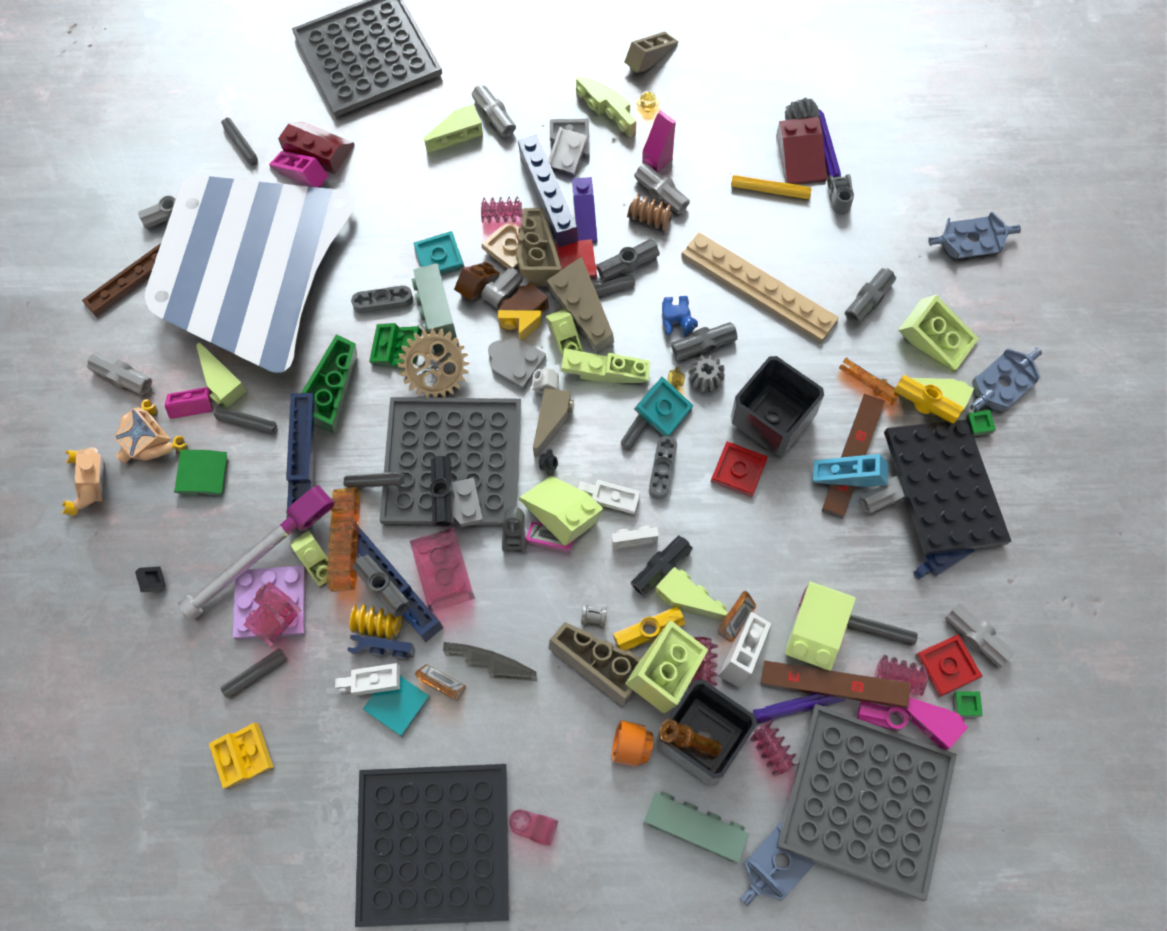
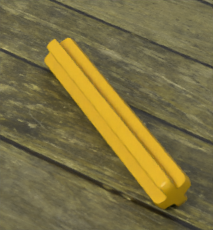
(771, 186)

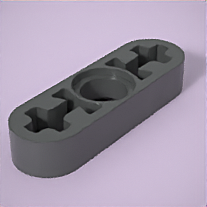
(389, 304)
(663, 475)

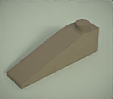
(536, 248)

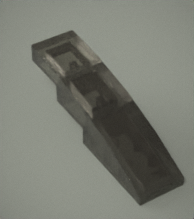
(499, 665)

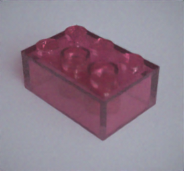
(442, 569)

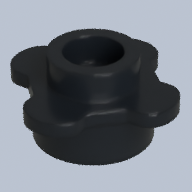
(548, 462)

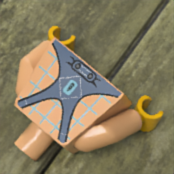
(143, 437)
(88, 479)

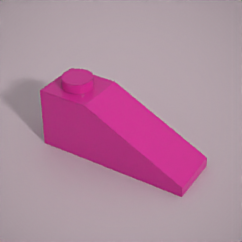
(660, 142)
(300, 168)
(936, 723)

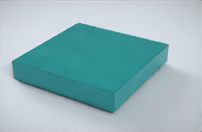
(440, 250)
(663, 407)
(397, 707)

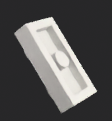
(625, 538)

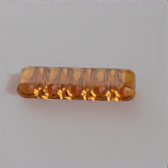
(343, 539)

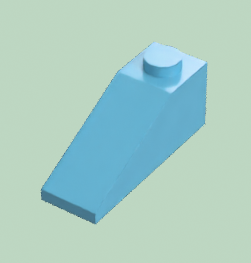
(852, 471)

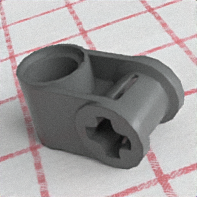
(841, 193)
(514, 533)

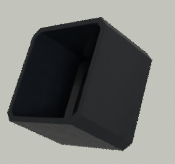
(780, 390)
(723, 718)

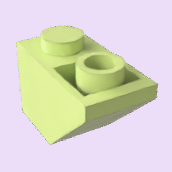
(563, 331)
(311, 556)

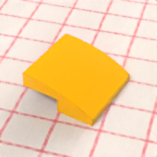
(240, 755)

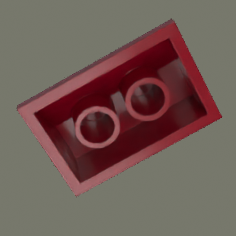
(315, 142)

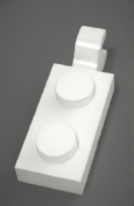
(612, 495)
(370, 680)

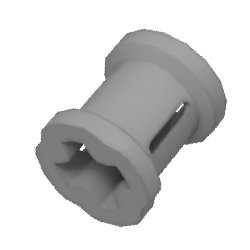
(593, 615)

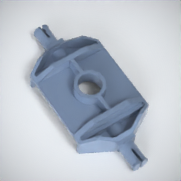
(988, 231)
(1016, 369)
(767, 877)

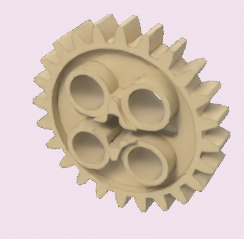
(423, 347)

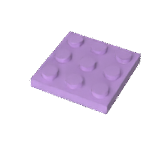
(288, 579)

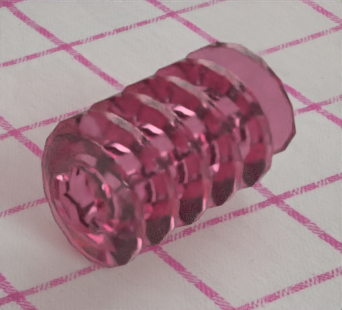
(501, 209)
(704, 670)
(902, 672)
(773, 749)

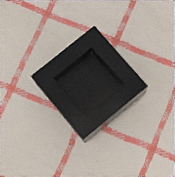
(150, 579)

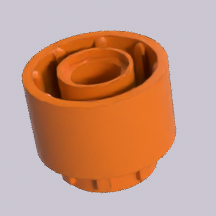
(631, 744)

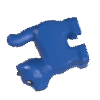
(677, 314)

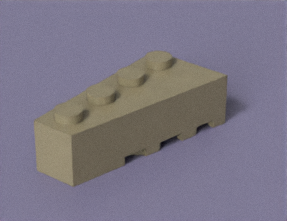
(577, 295)
(596, 661)

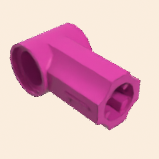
(880, 715)

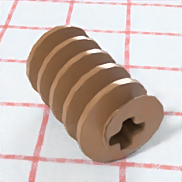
(650, 212)

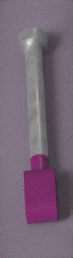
(301, 514)

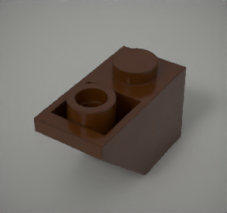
(474, 279)
(527, 299)

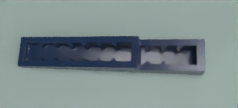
(300, 447)
(418, 614)

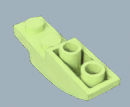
(604, 99)
(608, 368)

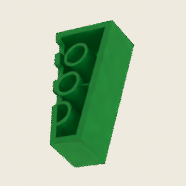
(331, 381)

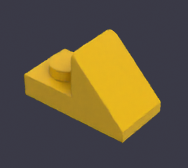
(524, 320)

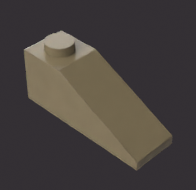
(649, 50)
(553, 415)

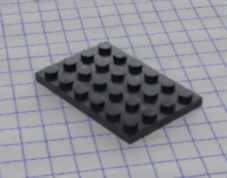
(946, 487)

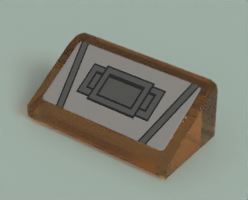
(736, 617)
(440, 682)

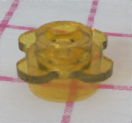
(648, 101)
(676, 378)

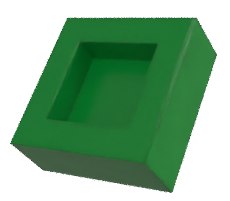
(981, 423)
(968, 703)

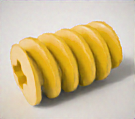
(374, 623)

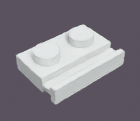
(567, 151)

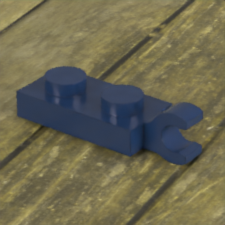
(940, 562)
(378, 646)

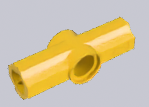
(928, 399)
(635, 636)

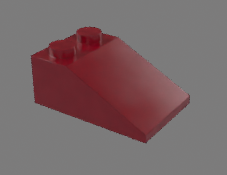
(802, 150)

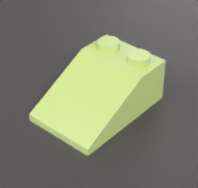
(938, 332)
(562, 508)
(820, 626)
(667, 667)

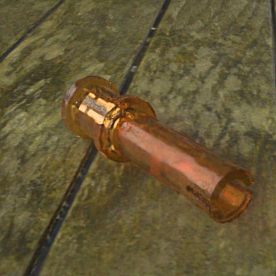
(879, 387)
(684, 736)

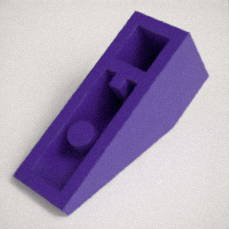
(584, 208)

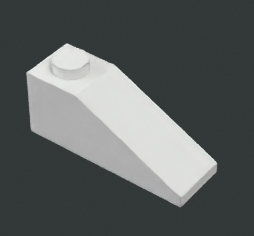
(745, 650)

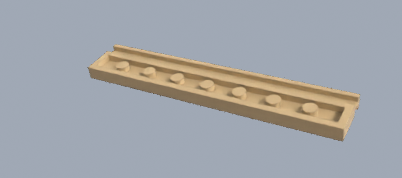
(760, 287)

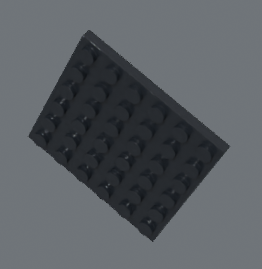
(432, 846)

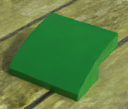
(389, 342)
(200, 472)

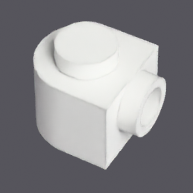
(545, 379)

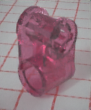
(538, 827)

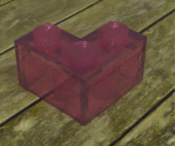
(273, 615)

